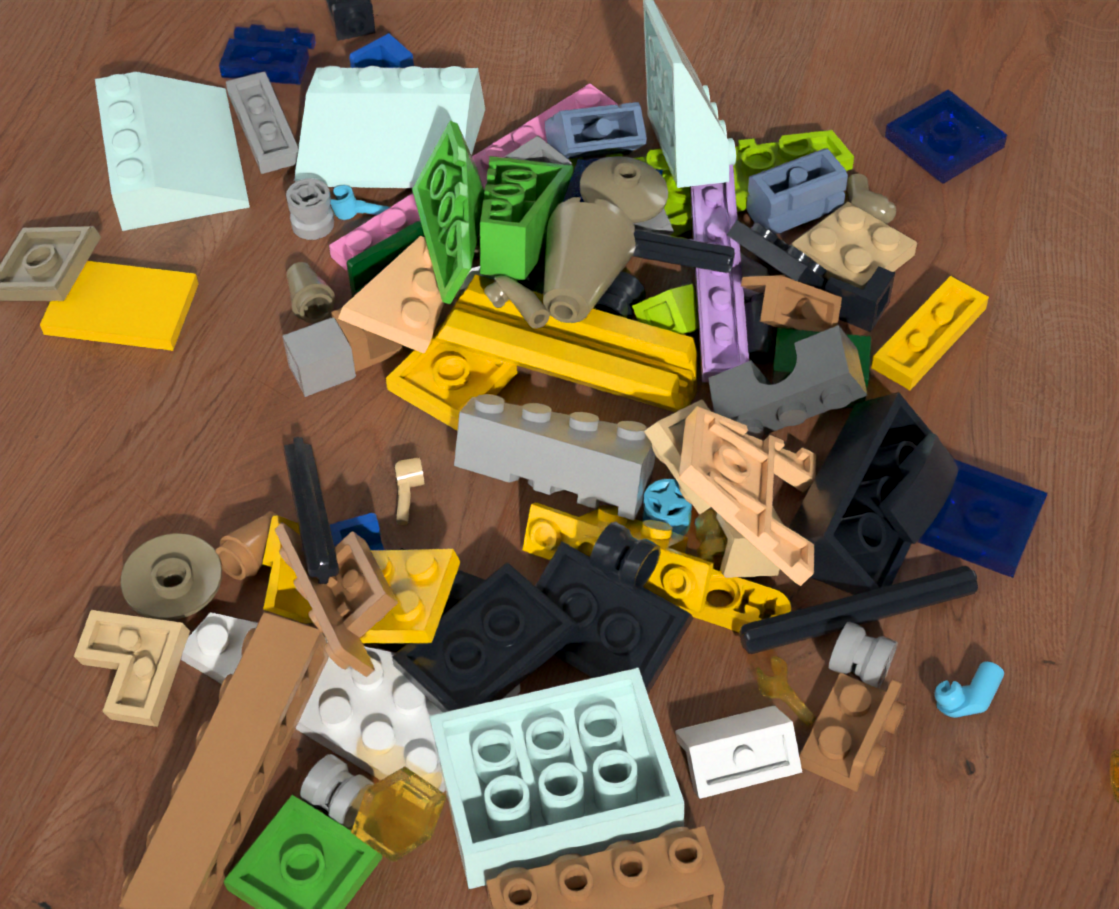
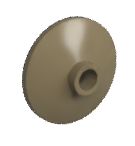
(627, 185)
(169, 561)

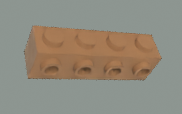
(652, 874)

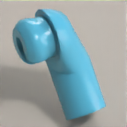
(973, 698)

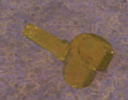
(778, 687)

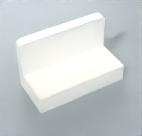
(740, 751)

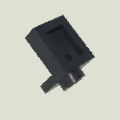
(351, 18)

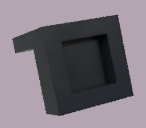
(864, 305)

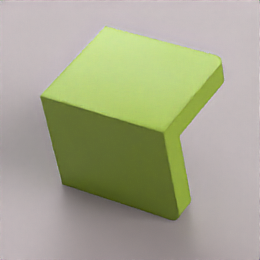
(670, 310)

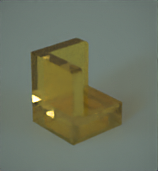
(398, 814)

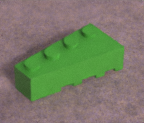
(516, 214)

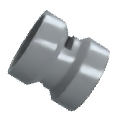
(310, 209)
(863, 655)
(335, 790)

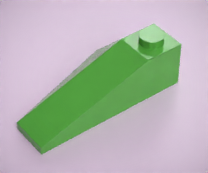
(450, 209)

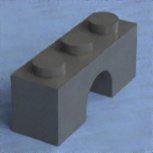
(824, 379)

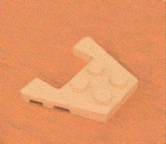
(736, 480)

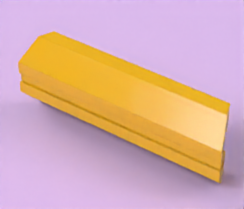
(596, 352)

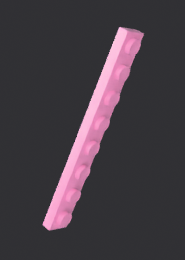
(406, 212)

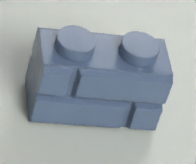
(597, 131)
(797, 191)

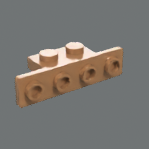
(347, 603)

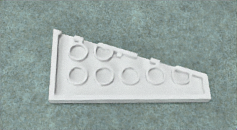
(367, 720)

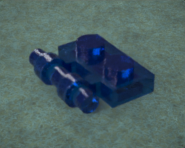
(260, 49)

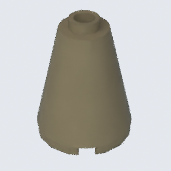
(584, 255)

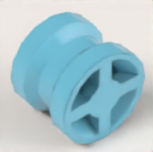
(663, 497)

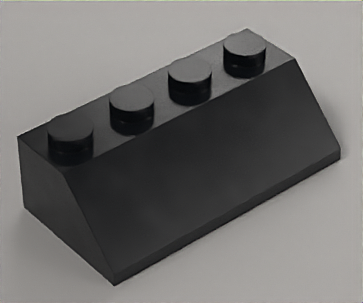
(841, 514)

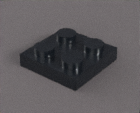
(779, 254)

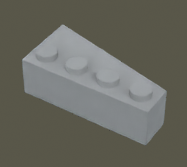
(557, 451)

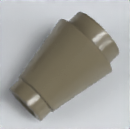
(309, 294)

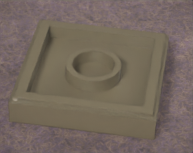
(45, 262)

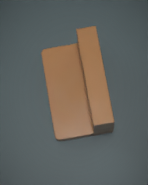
(794, 304)

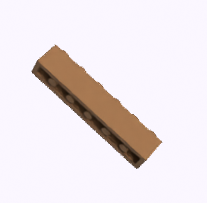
(230, 769)

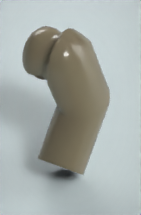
(868, 201)
(523, 299)

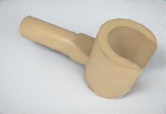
(408, 475)

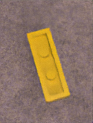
(929, 333)

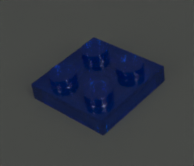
(945, 136)
(986, 520)

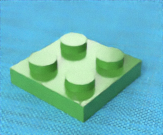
(302, 862)

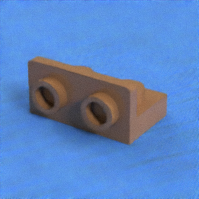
(850, 730)

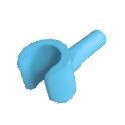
(347, 206)

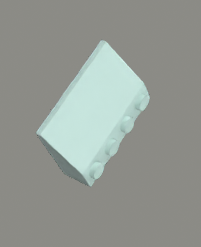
(681, 109)
(383, 122)
(168, 149)
(555, 774)

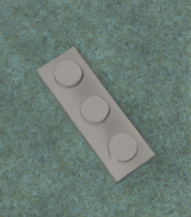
(263, 122)

